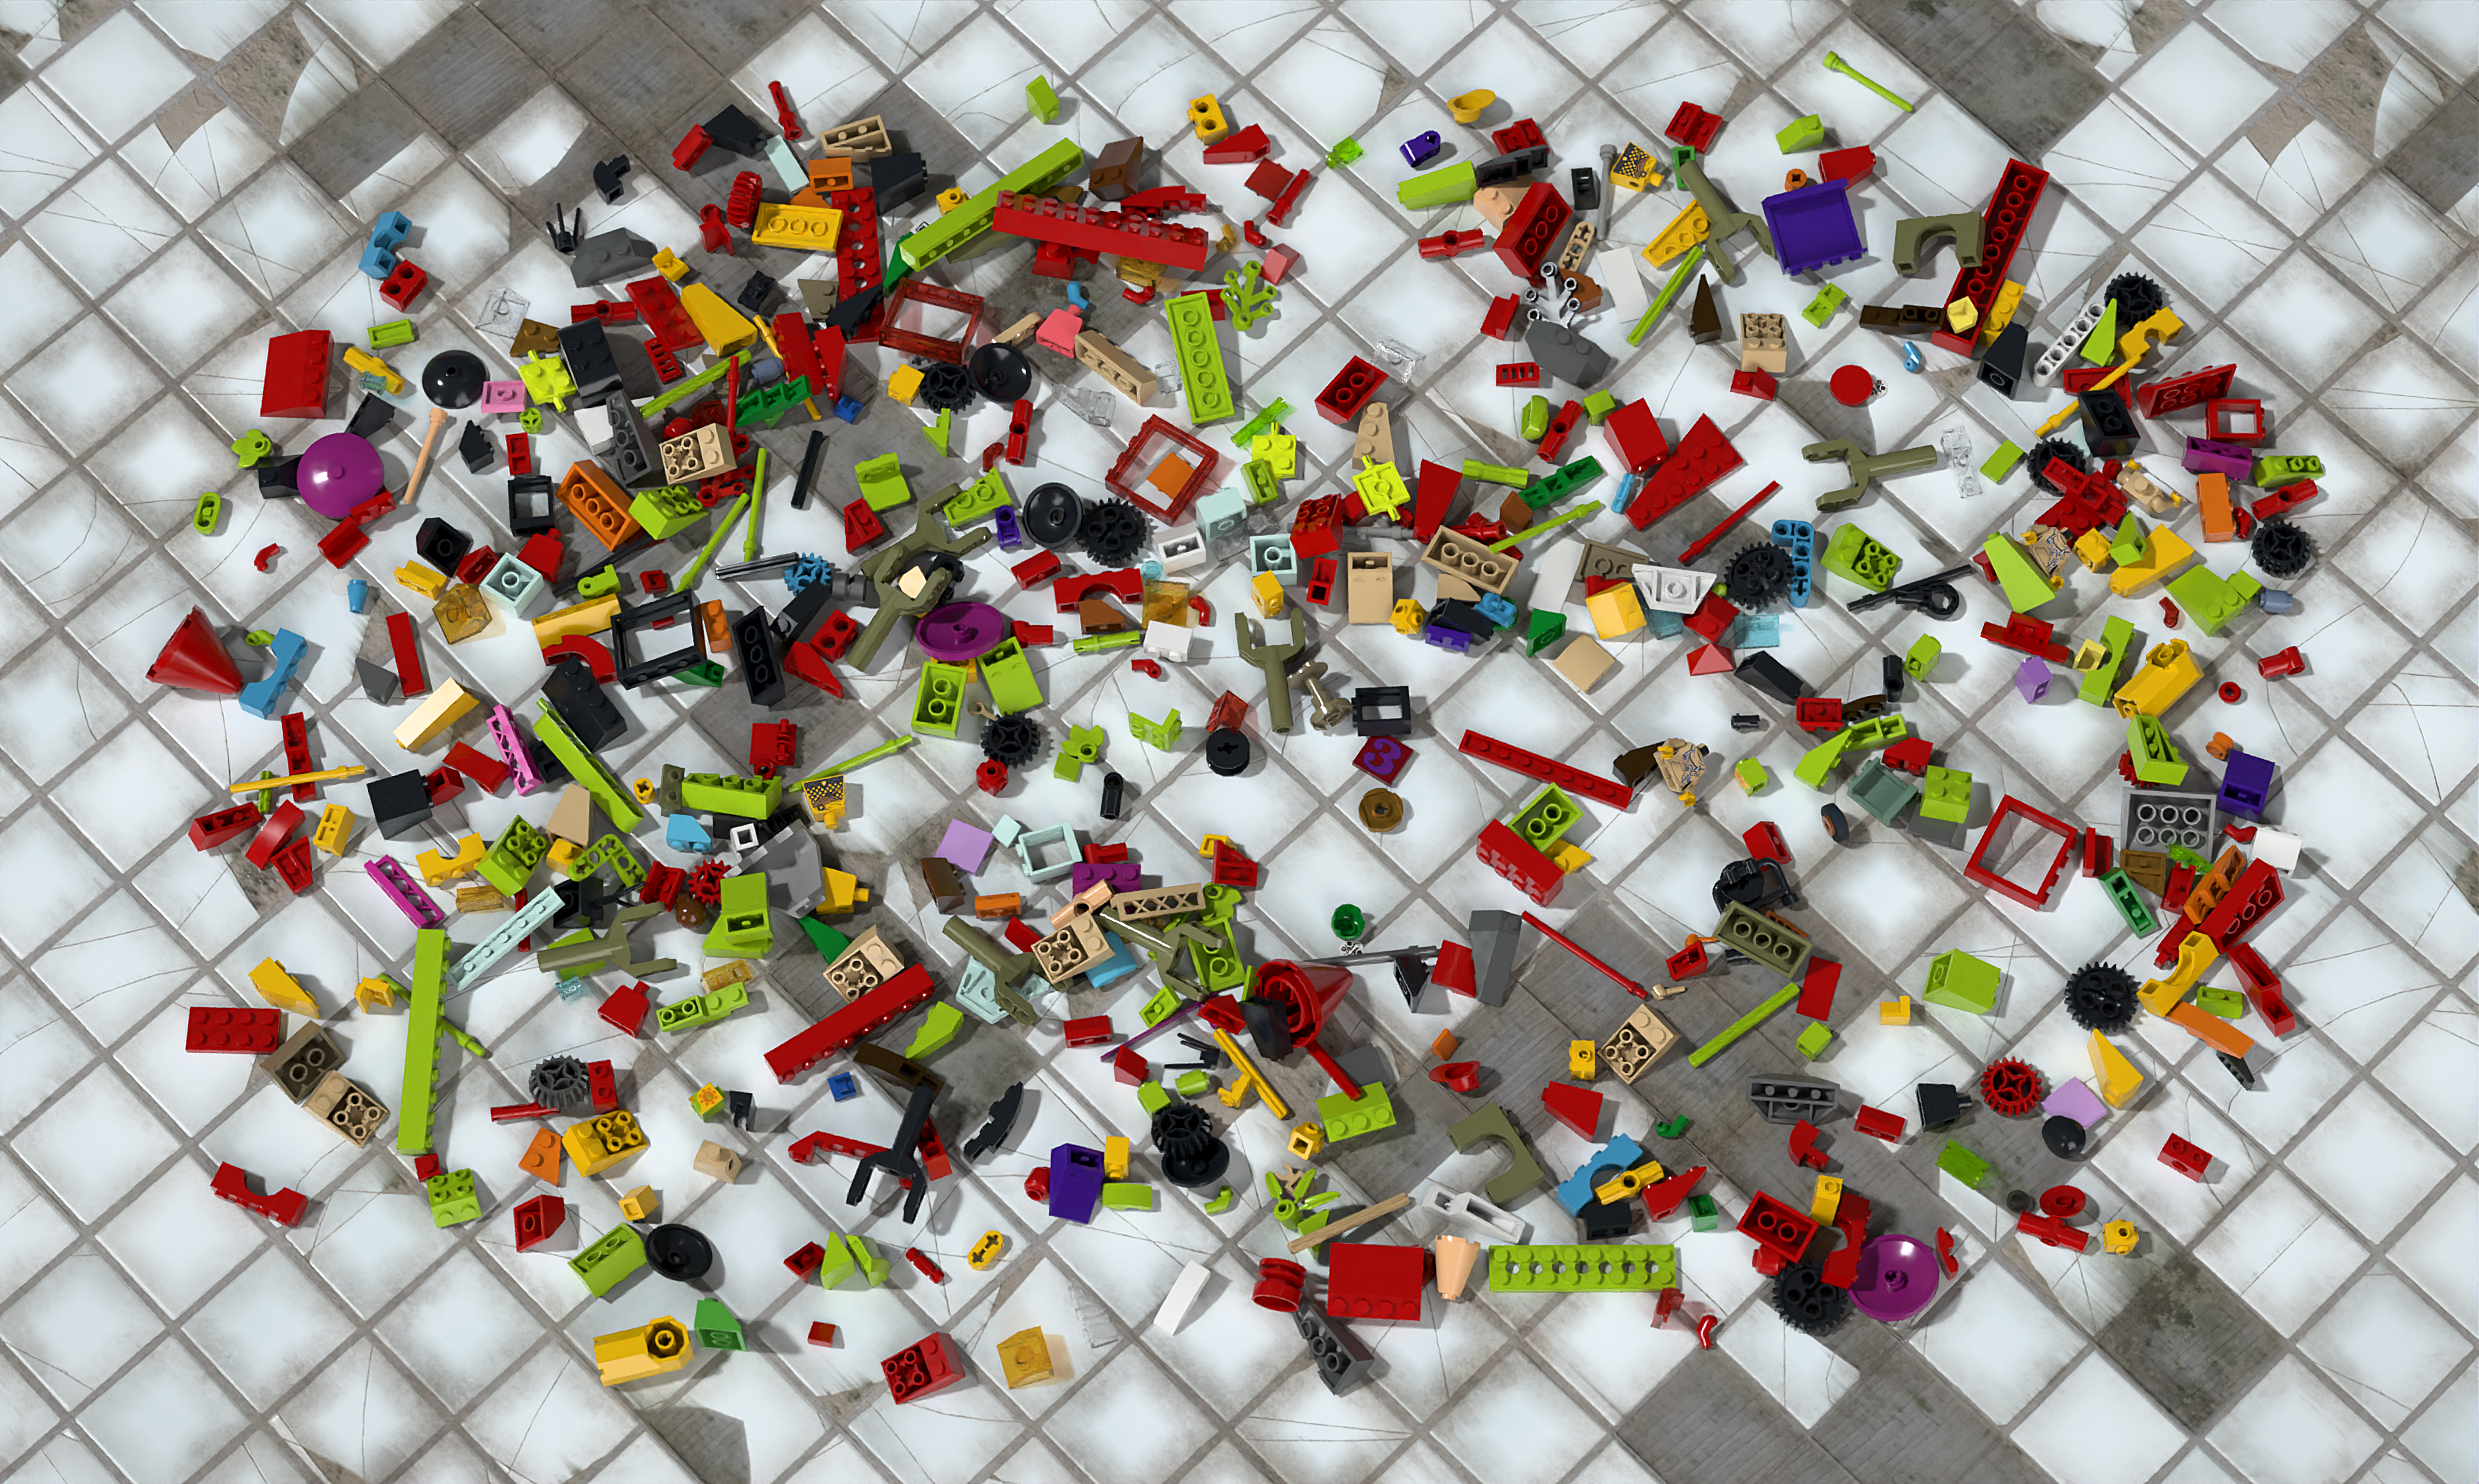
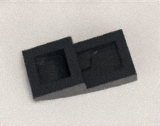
(547, 762)

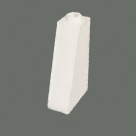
(596, 428)

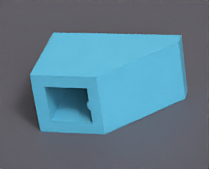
(686, 833)

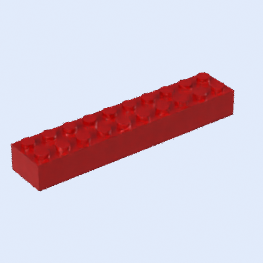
(2005, 228)
(1100, 230)

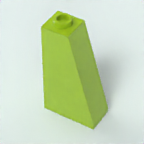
(1439, 187)
(2019, 575)

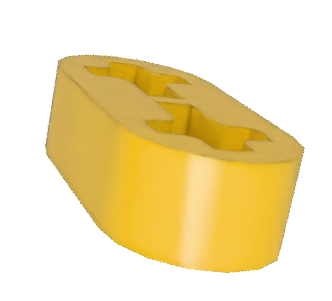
(981, 1246)

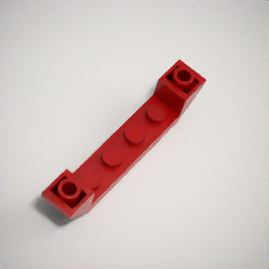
(804, 1149)

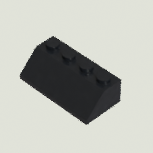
(759, 658)
(584, 705)

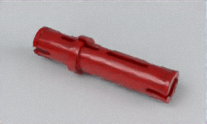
(521, 1111)

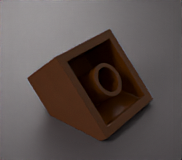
(942, 883)

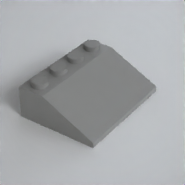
(2167, 817)

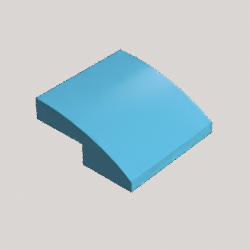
(1114, 966)

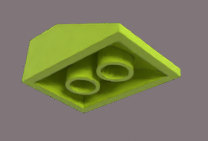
(2206, 598)
(939, 700)
(1217, 966)

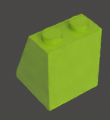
(1962, 982)

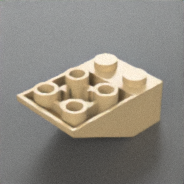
(1762, 342)
(698, 454)
(1370, 587)
(1073, 948)
(864, 965)
(1638, 1043)
(344, 1108)

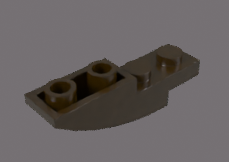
(1902, 321)
(895, 1068)

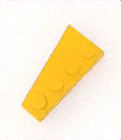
(1679, 236)

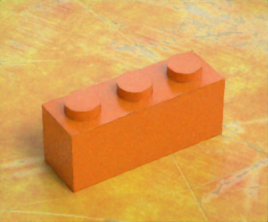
(2215, 507)

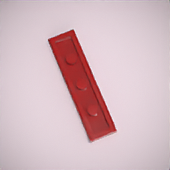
(405, 654)

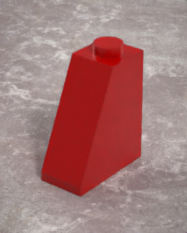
(1848, 163)
(1573, 1107)

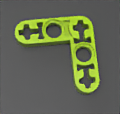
(610, 855)

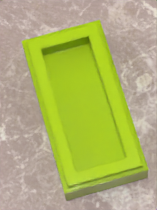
(390, 334)
(2001, 461)

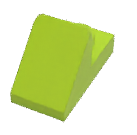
(939, 435)
(1161, 1007)

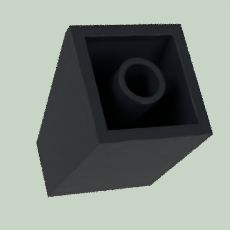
(897, 180)
(2004, 360)
(400, 802)

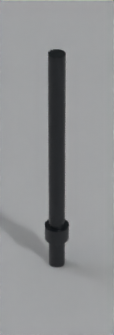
(572, 583)
(1869, 600)

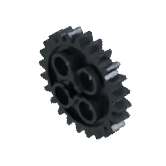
(1126, 542)
(1777, 564)
(2094, 1014)
(1792, 1284)

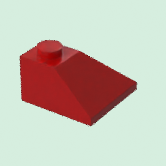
(1711, 618)
(537, 1220)

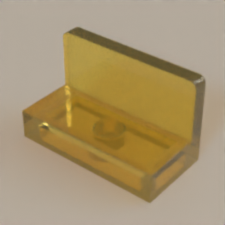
(479, 898)

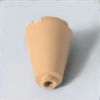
(1453, 1264)

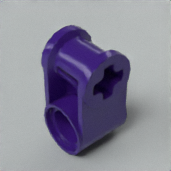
(1420, 148)
(1007, 531)

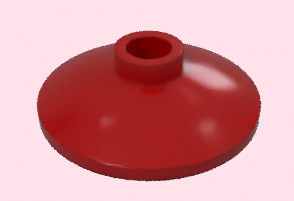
(2062, 1201)

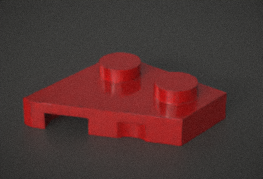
(860, 525)
(295, 865)
(1232, 867)

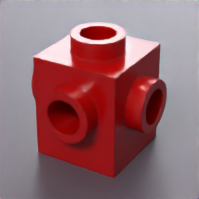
(992, 776)

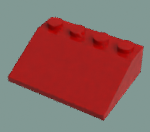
(298, 375)
(2185, 390)
(1375, 1281)

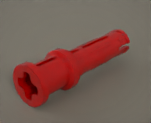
(776, 92)
(1284, 204)
(1482, 530)

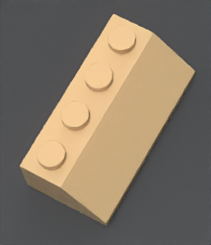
(1115, 366)
(1471, 561)

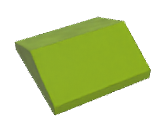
(582, 970)

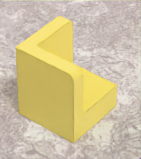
(1961, 315)
(2089, 656)

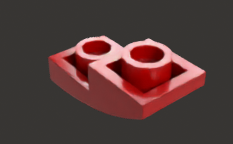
(1944, 1247)

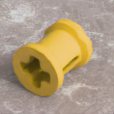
(647, 795)

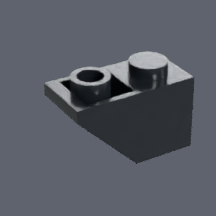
(473, 448)

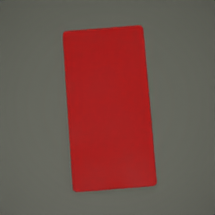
(1818, 988)

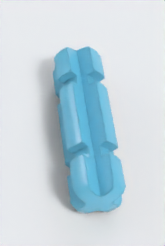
(1622, 493)

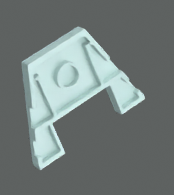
(978, 994)

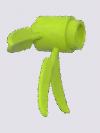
(1285, 1210)

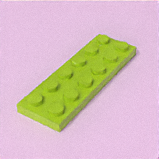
(1199, 358)

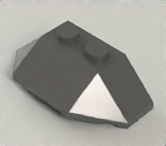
(610, 256)
(1565, 352)
(1792, 1097)

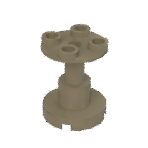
(1327, 708)

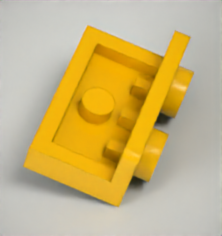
(374, 991)

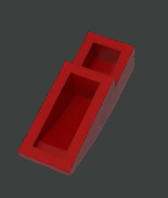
(275, 834)

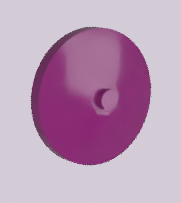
(339, 474)
(960, 630)
(1894, 1278)

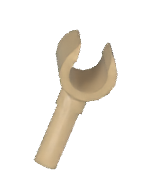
(981, 710)
(1660, 992)

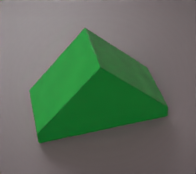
(1702, 1213)

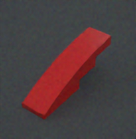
(2083, 492)
(298, 755)

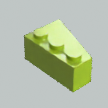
(2152, 753)

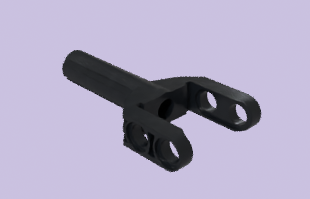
(899, 1159)

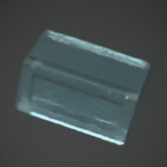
(1756, 631)

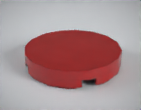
(1851, 385)

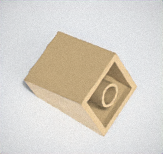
(574, 818)

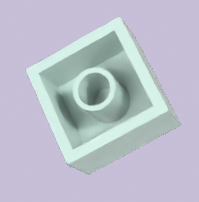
(1219, 512)
(1274, 554)
(512, 585)

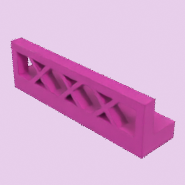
(518, 749)
(398, 897)

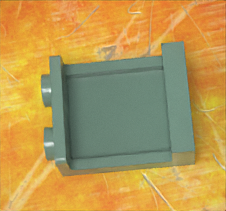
(1881, 792)

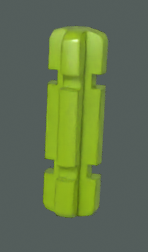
(265, 795)

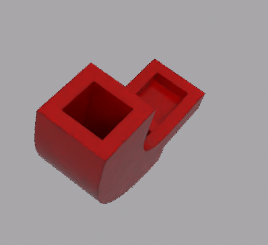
(1354, 510)
(585, 650)

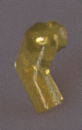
(1227, 241)

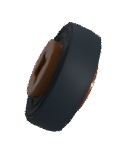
(1835, 822)

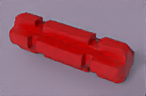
(924, 1265)

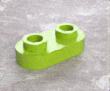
(207, 514)

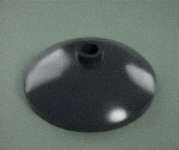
(1007, 365)
(455, 389)
(1042, 513)
(1197, 1170)
(678, 1252)

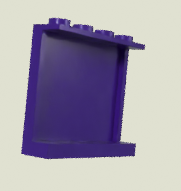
(1812, 227)

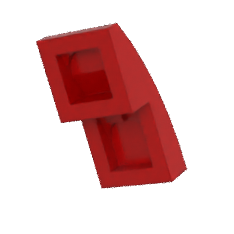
(518, 454)

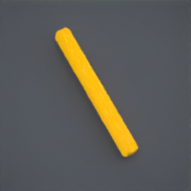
(1248, 1069)

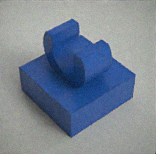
(847, 409)
(841, 1086)

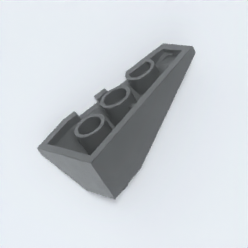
(635, 446)
(1493, 943)
(1336, 1351)

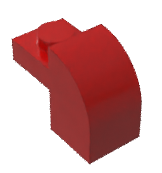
(1322, 581)
(1800, 1146)

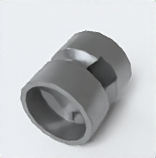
(849, 587)

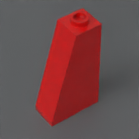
(1435, 496)

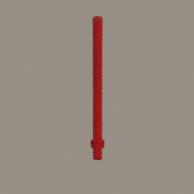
(1632, 987)

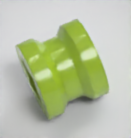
(530, 415)

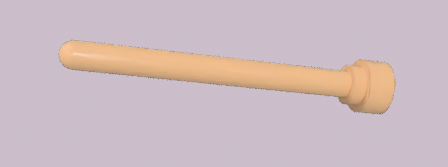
(437, 418)

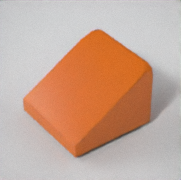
(1444, 1045)

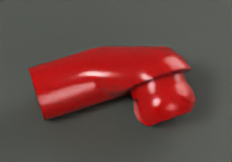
(1140, 297)
(2243, 520)
(1704, 1327)

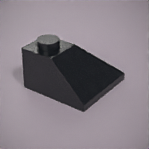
(279, 476)
(441, 545)
(1411, 978)

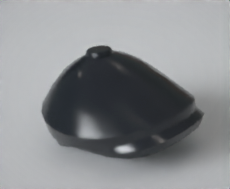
(2064, 1136)

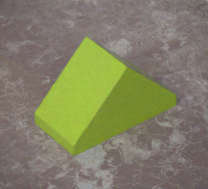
(1312, 1224)

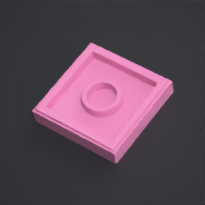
(504, 396)

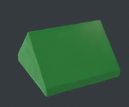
(1544, 630)

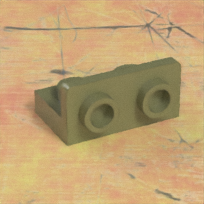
(671, 789)

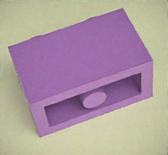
(2033, 679)

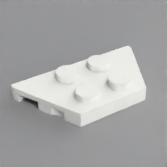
(1672, 588)

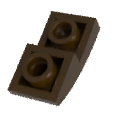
(1855, 710)

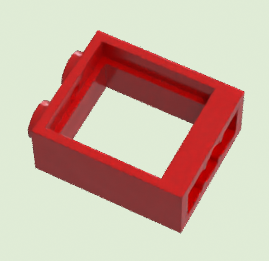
(2246, 440)

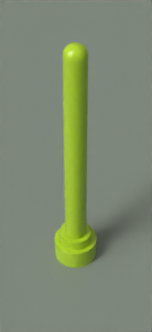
(1834, 62)

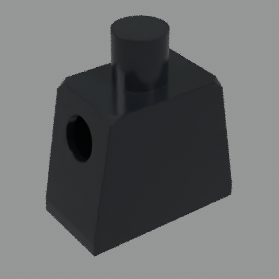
(1940, 1105)

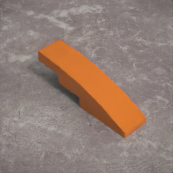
(2214, 884)
(2210, 1028)

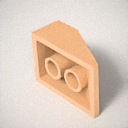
(1500, 200)

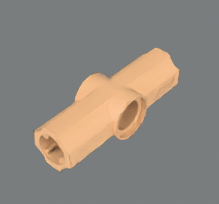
(1093, 897)

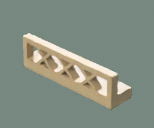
(1158, 896)

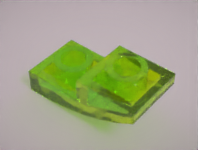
(2183, 854)

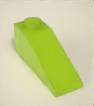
(2101, 343)

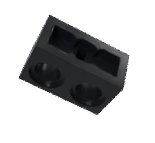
(947, 562)

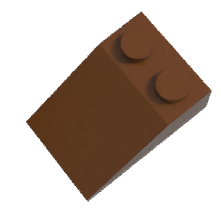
(1117, 169)

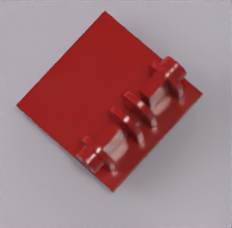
(773, 742)

